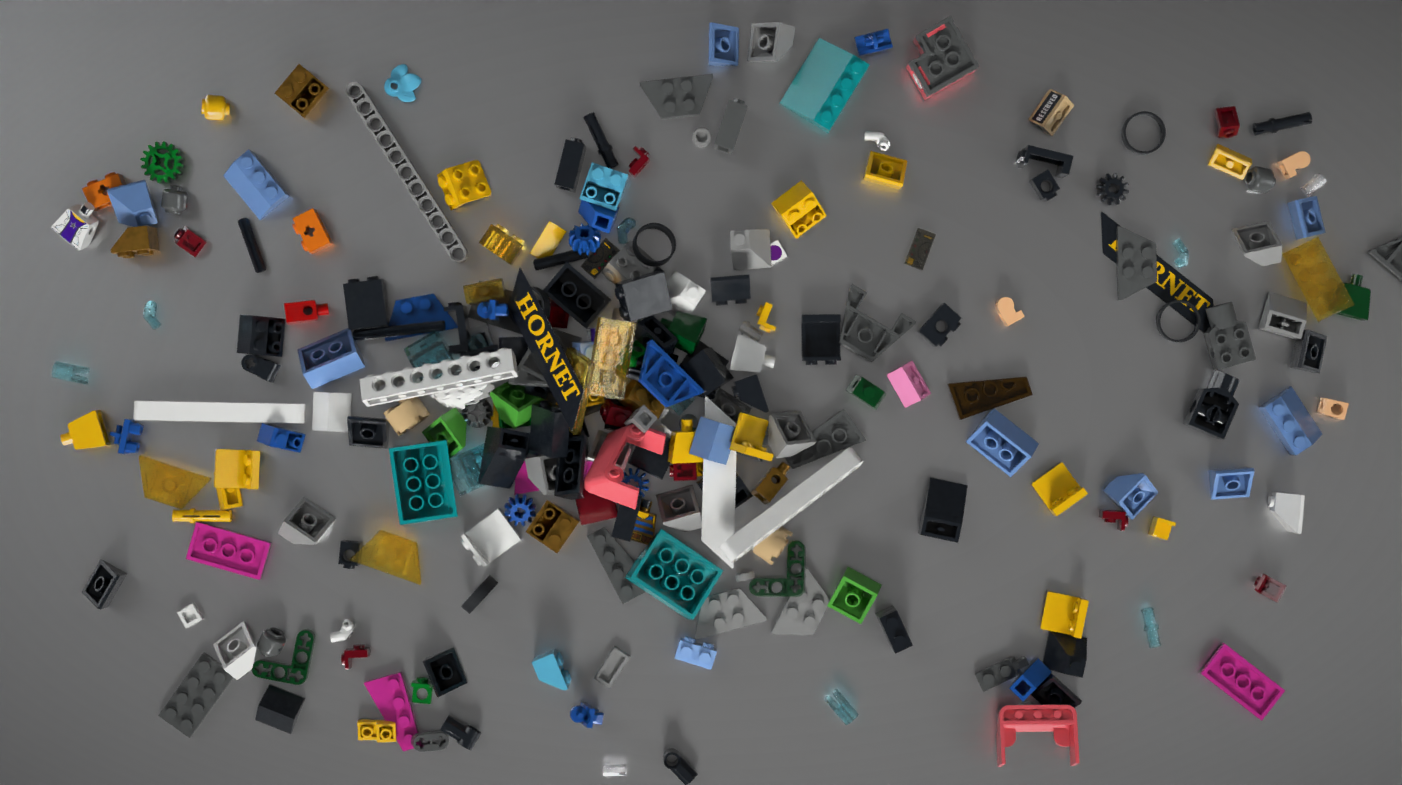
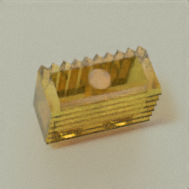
(502, 244)
(484, 291)

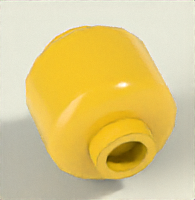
(215, 107)

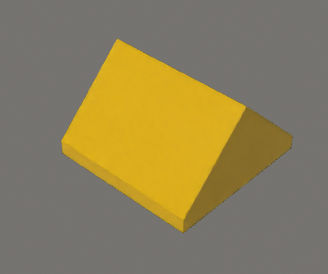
(885, 170)

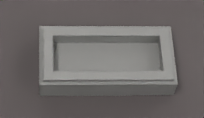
(612, 667)

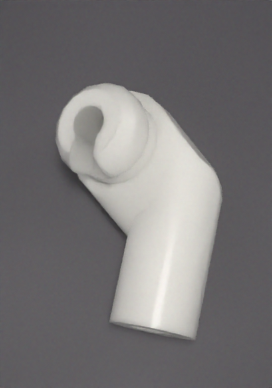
(345, 632)

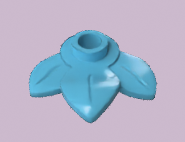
(405, 83)

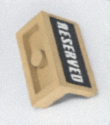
(1051, 111)

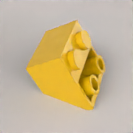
(798, 209)

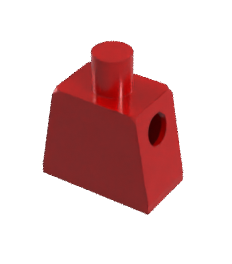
(295, 314)

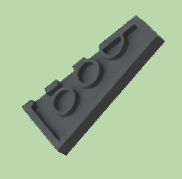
(831, 437)
(615, 563)

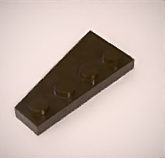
(984, 395)

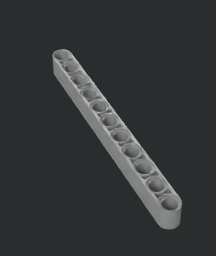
(399, 166)

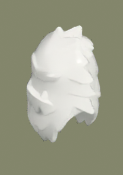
(463, 396)

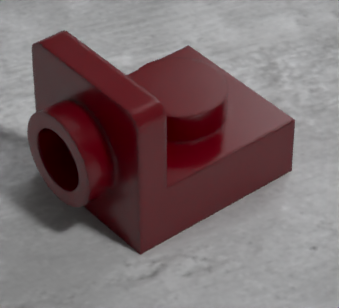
(1227, 121)
(638, 164)
(189, 241)
(558, 317)
(683, 471)
(1112, 515)

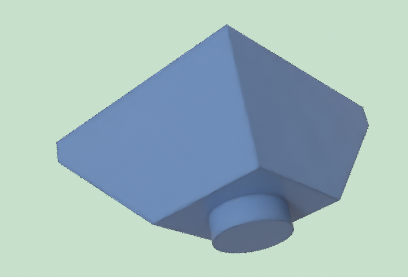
(133, 204)
(1131, 493)

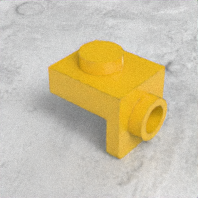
(763, 312)

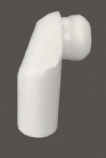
(879, 138)

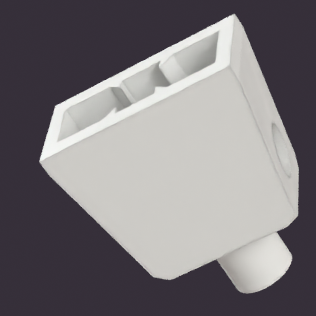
(750, 356)

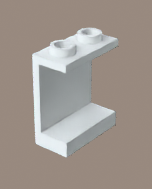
(490, 538)

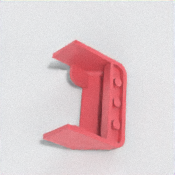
(605, 478)
(1038, 718)

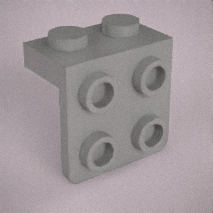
(626, 265)

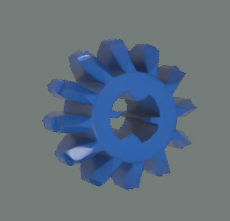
(584, 239)
(637, 479)
(514, 514)

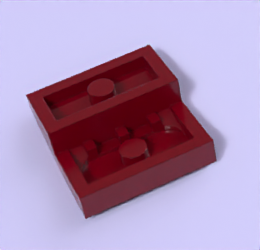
(595, 508)

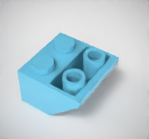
(604, 186)
(551, 671)

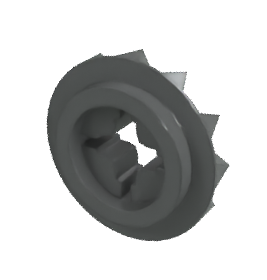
(483, 419)

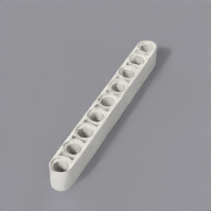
(219, 412)
(791, 504)

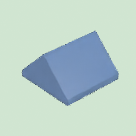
(723, 45)
(1306, 217)
(712, 440)
(1230, 482)

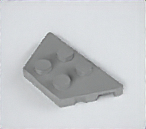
(727, 612)
(803, 613)

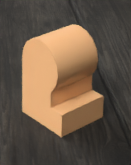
(1296, 161)
(1006, 311)
(1332, 408)

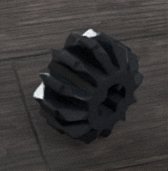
(1114, 183)

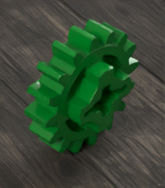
(168, 158)

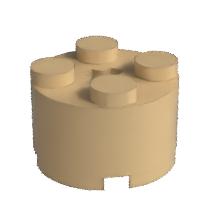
(406, 414)
(773, 545)

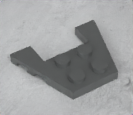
(865, 334)

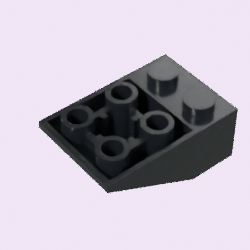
(503, 456)
(943, 510)

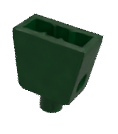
(1360, 298)
(687, 330)
(866, 392)

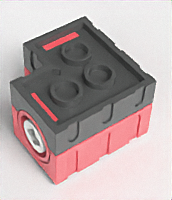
(942, 58)

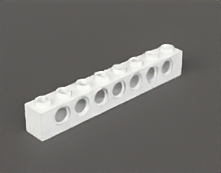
(448, 381)

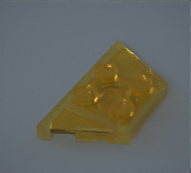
(169, 483)
(391, 555)

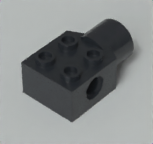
(1214, 406)

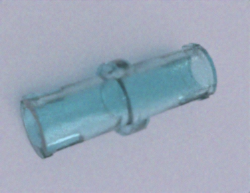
(1151, 627)

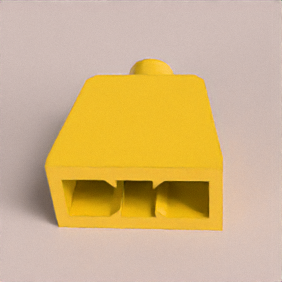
(87, 432)
(681, 444)

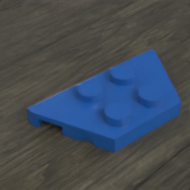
(419, 310)
(665, 377)

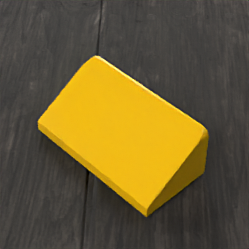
(1230, 161)
(548, 241)
(229, 498)

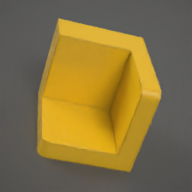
(1160, 527)

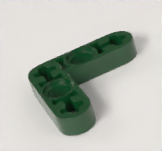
(786, 583)
(296, 665)

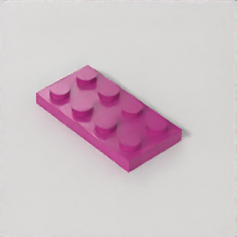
(228, 550)
(1242, 681)

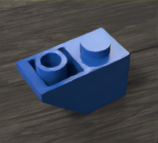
(597, 216)
(280, 437)
(1030, 679)

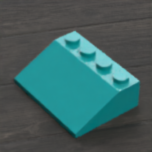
(824, 84)
(423, 482)
(674, 574)

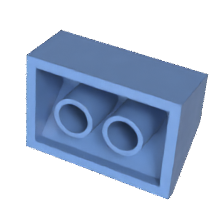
(255, 184)
(330, 358)
(1291, 421)
(1002, 442)

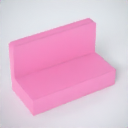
(908, 384)

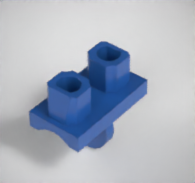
(873, 42)
(492, 310)
(126, 445)
(586, 715)

